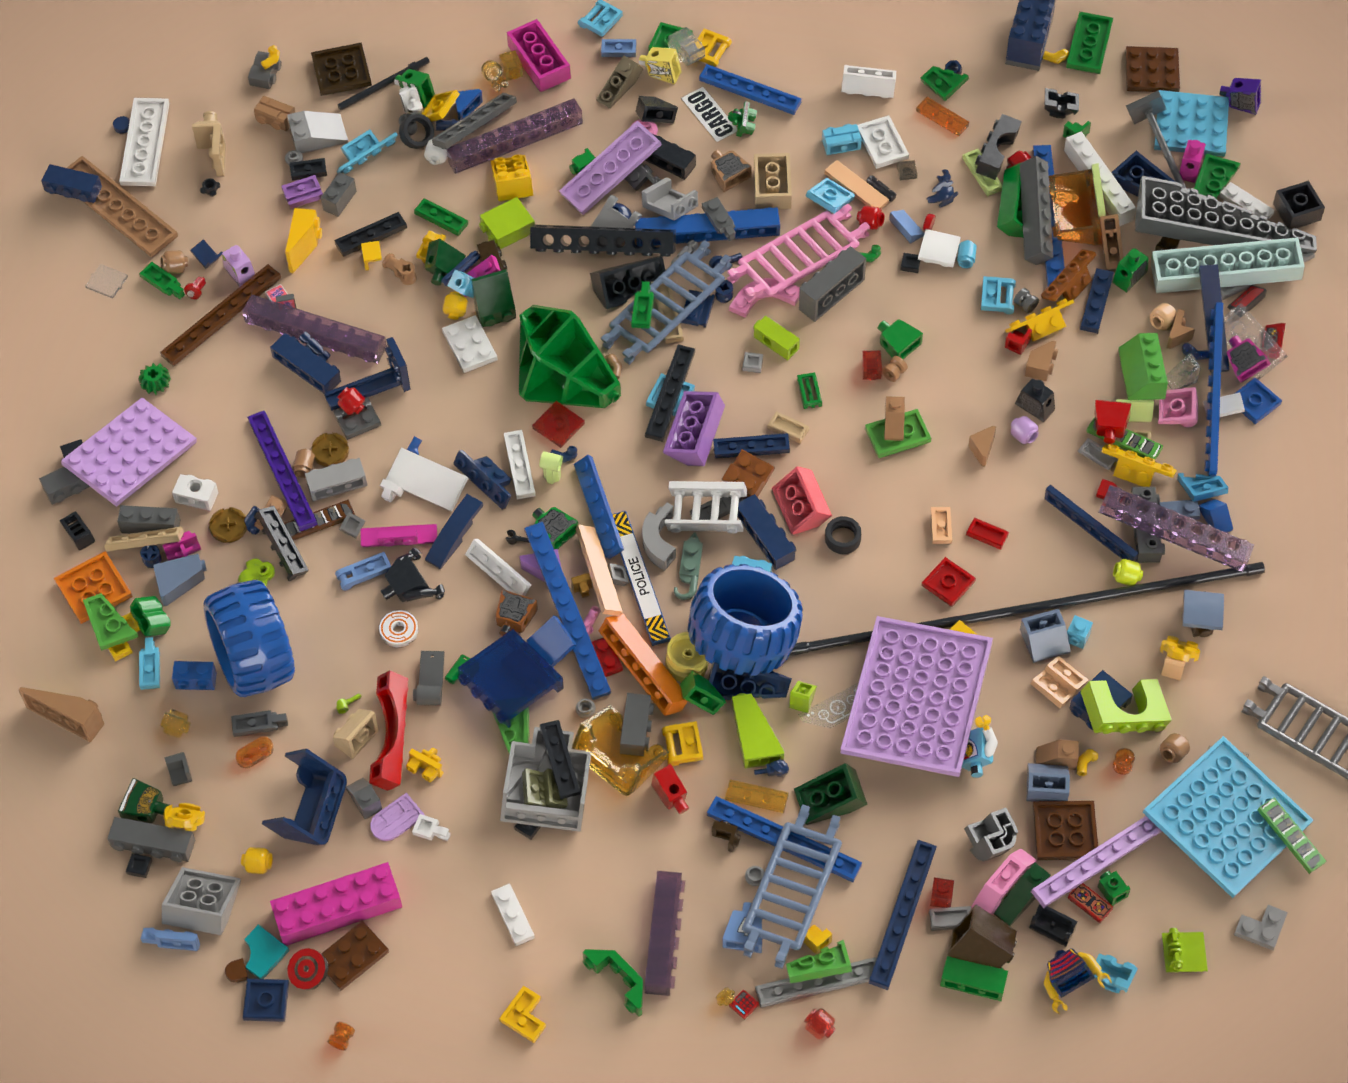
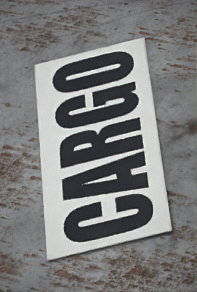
(709, 114)

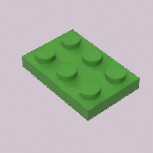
(914, 435)

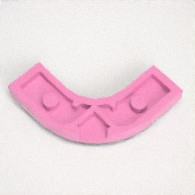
(742, 307)

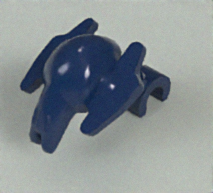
(945, 192)

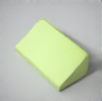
(1140, 410)

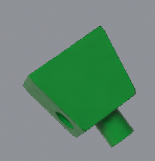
(899, 338)

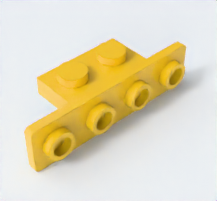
(1044, 323)
(1136, 468)

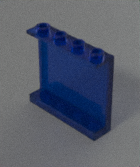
(509, 676)

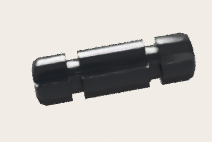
(881, 187)

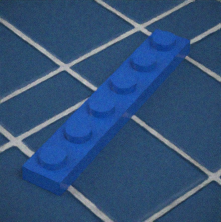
(750, 89)
(598, 507)

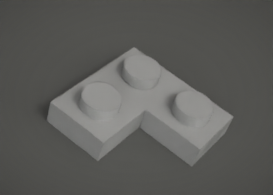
(1264, 932)

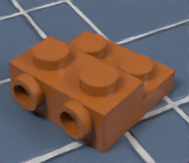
(749, 470)

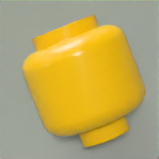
(455, 305)
(257, 860)

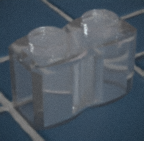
(687, 46)

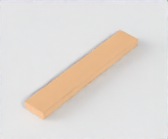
(598, 570)

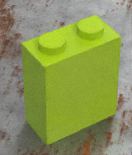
(506, 223)

